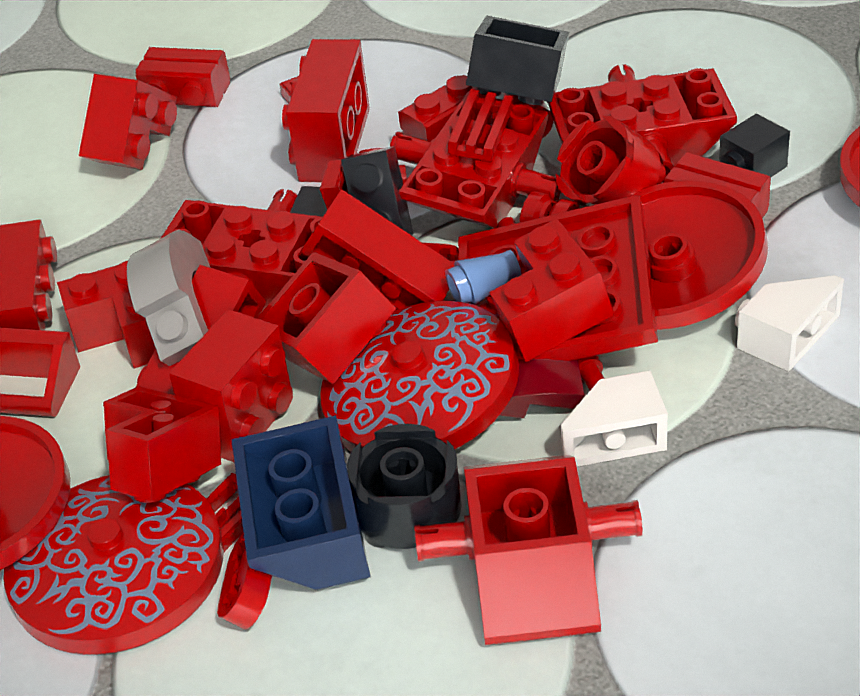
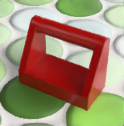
(39, 356)

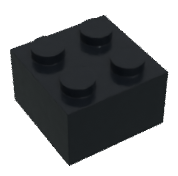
(517, 59)

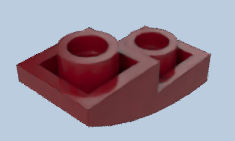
(545, 384)

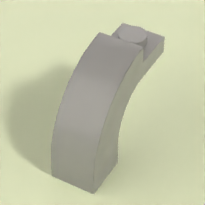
(164, 293)

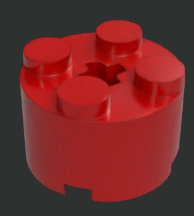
(606, 162)

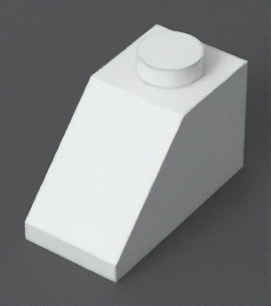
(788, 318)
(616, 421)

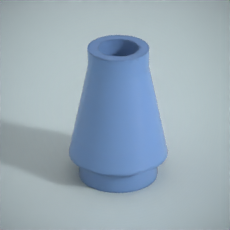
(475, 277)

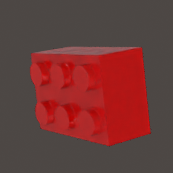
(326, 106)

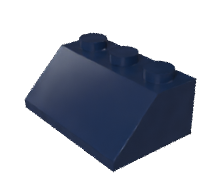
(300, 505)

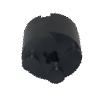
(403, 482)

